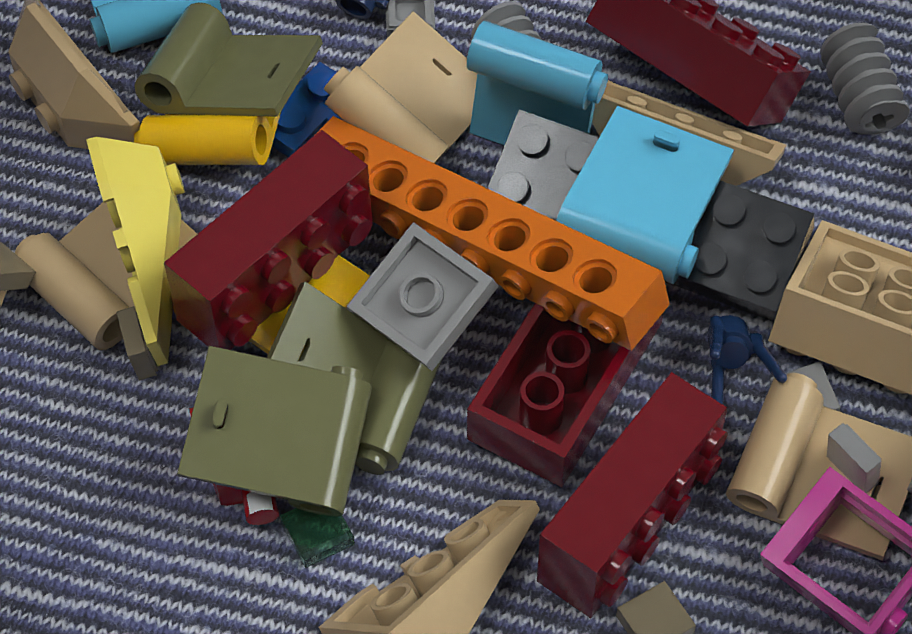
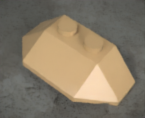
(64, 83)
(751, 155)

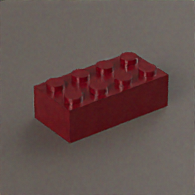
(707, 54)
(271, 243)
(550, 394)
(632, 496)

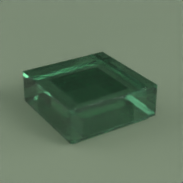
(316, 535)

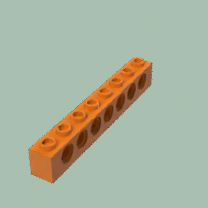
(511, 243)

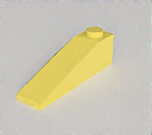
(146, 209)

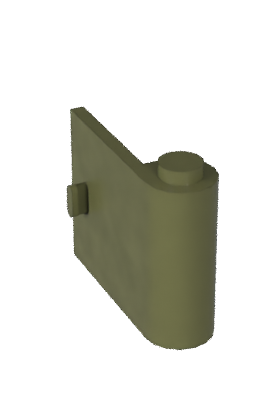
(219, 73)
(342, 339)
(284, 430)

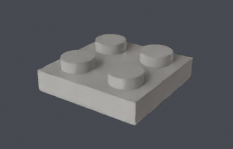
(422, 296)

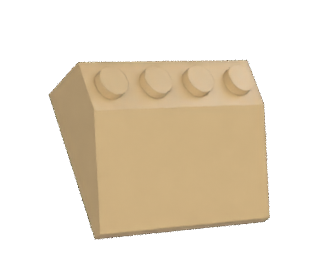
(851, 307)

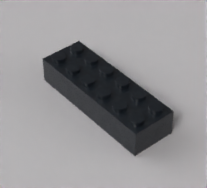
(743, 238)

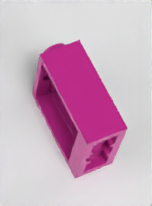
(803, 526)

